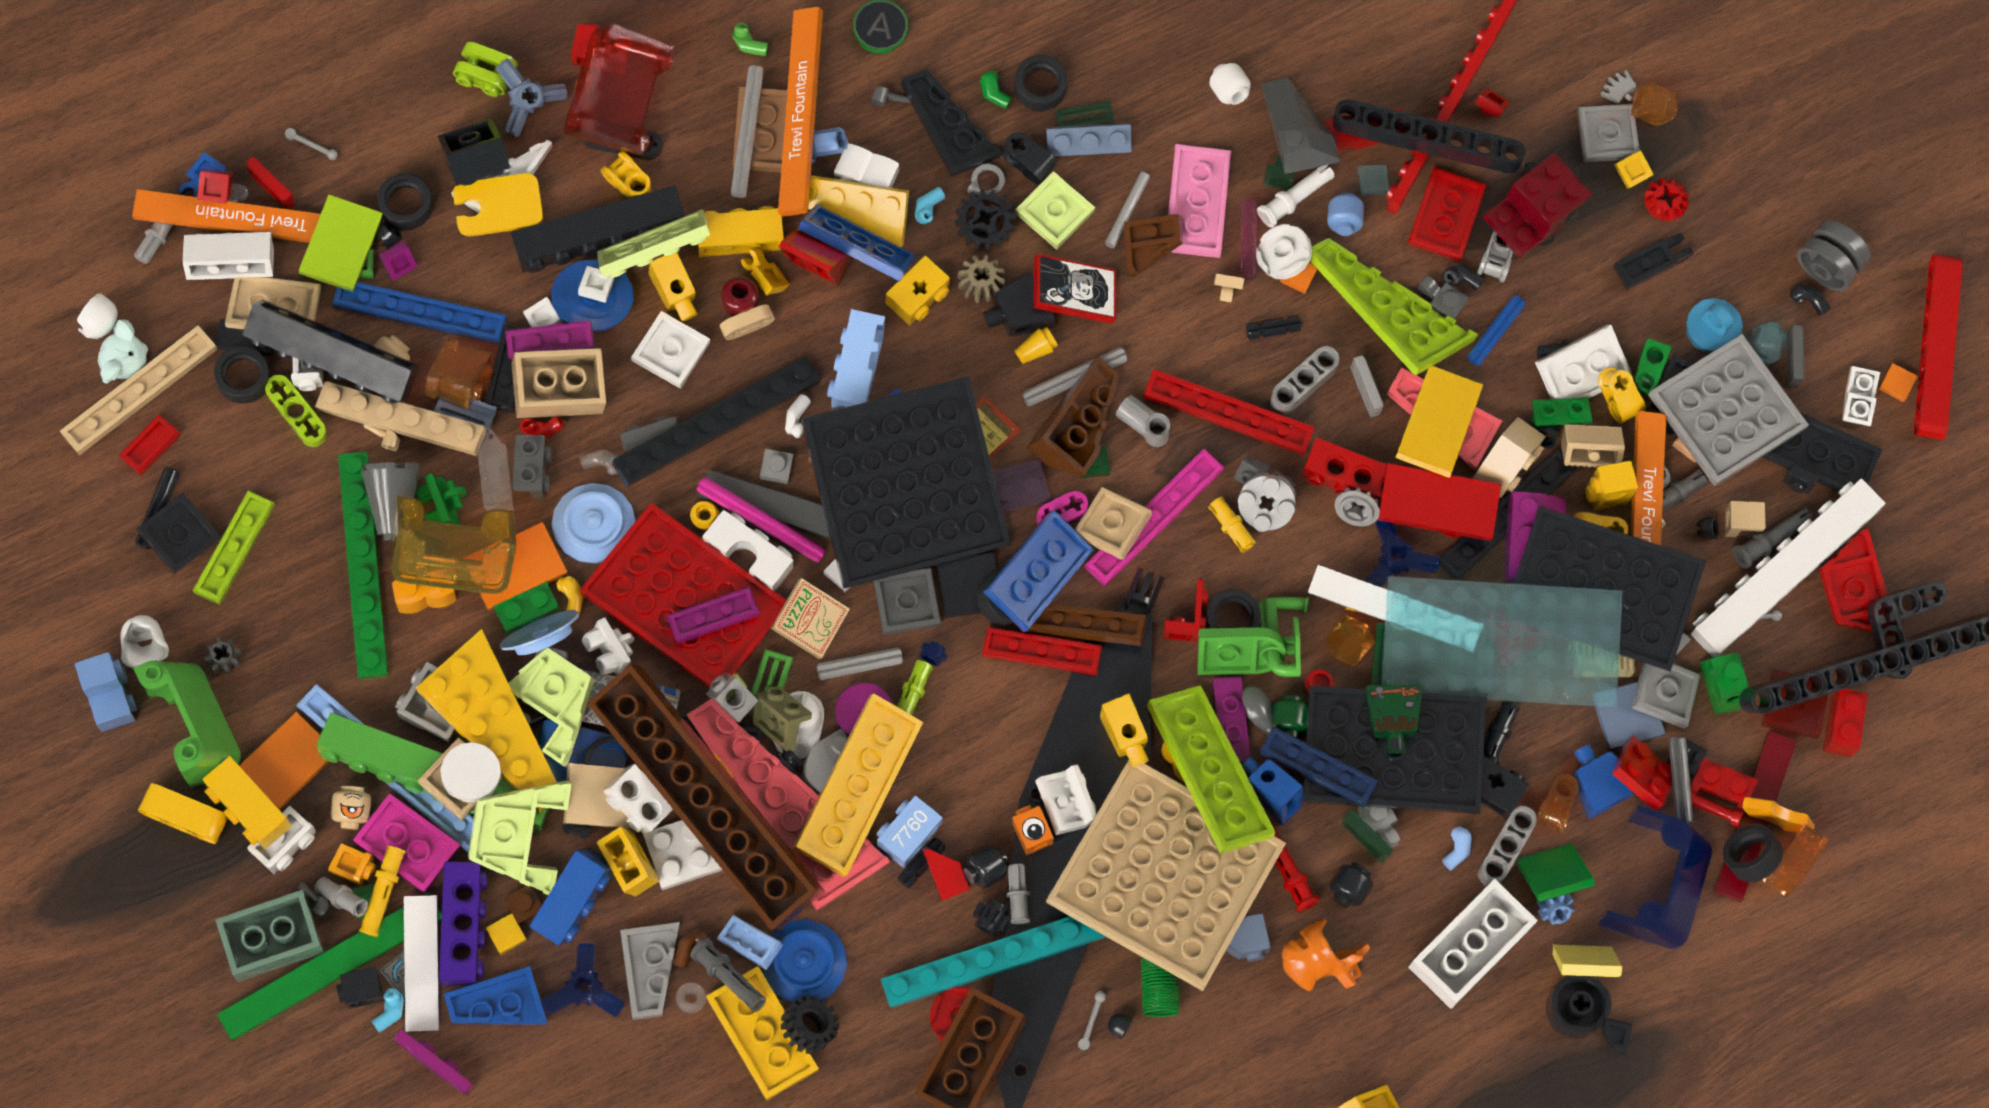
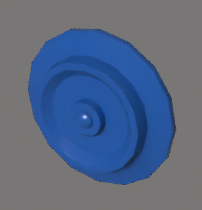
(576, 308)
(808, 962)

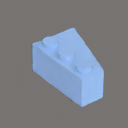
(858, 359)

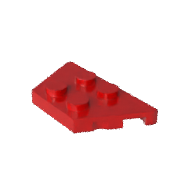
(1852, 582)

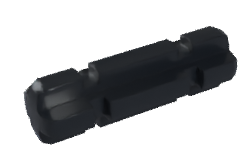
(1273, 327)
(919, 864)

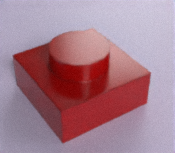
(1492, 103)

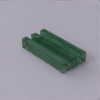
(1083, 109)
(1366, 836)

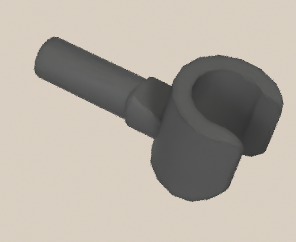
(882, 94)

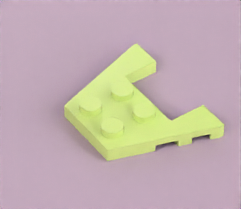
(559, 693)
(505, 829)

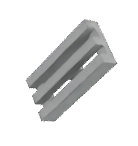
(1366, 386)

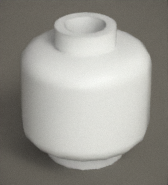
(1230, 83)

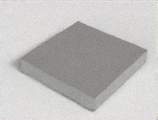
(1607, 132)
(1666, 694)

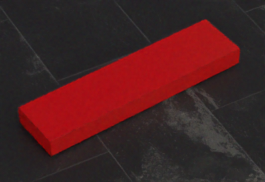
(1042, 651)

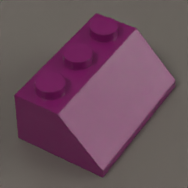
(1520, 517)

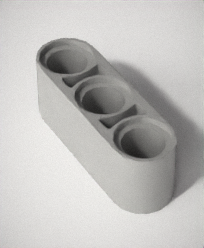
(1309, 368)
(1513, 834)

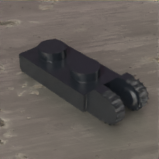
(1651, 261)

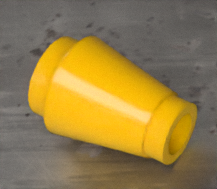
(1036, 346)

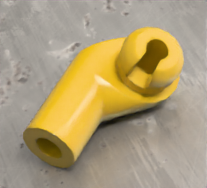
(571, 589)

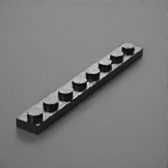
(715, 421)

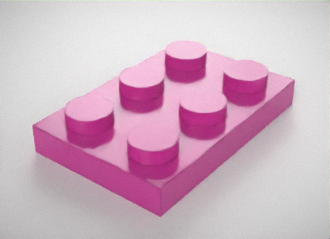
(403, 828)

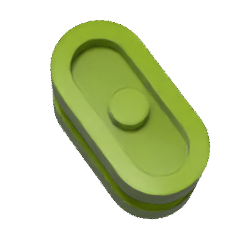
(469, 73)

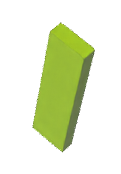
(233, 547)

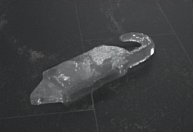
(495, 474)

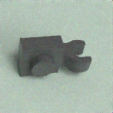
(1445, 299)

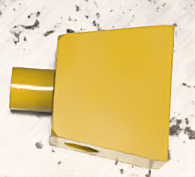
(669, 274)
(1120, 719)

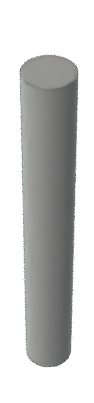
(1127, 209)

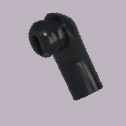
(1810, 294)

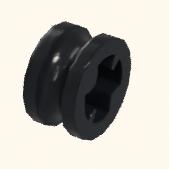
(789, 760)

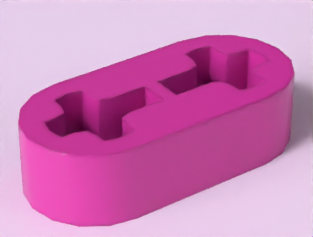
(1062, 503)

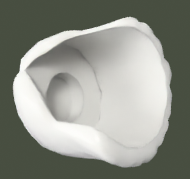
(137, 630)

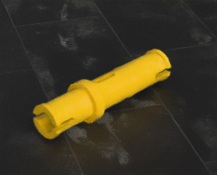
(382, 890)

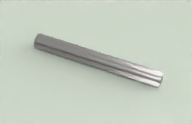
(747, 131)

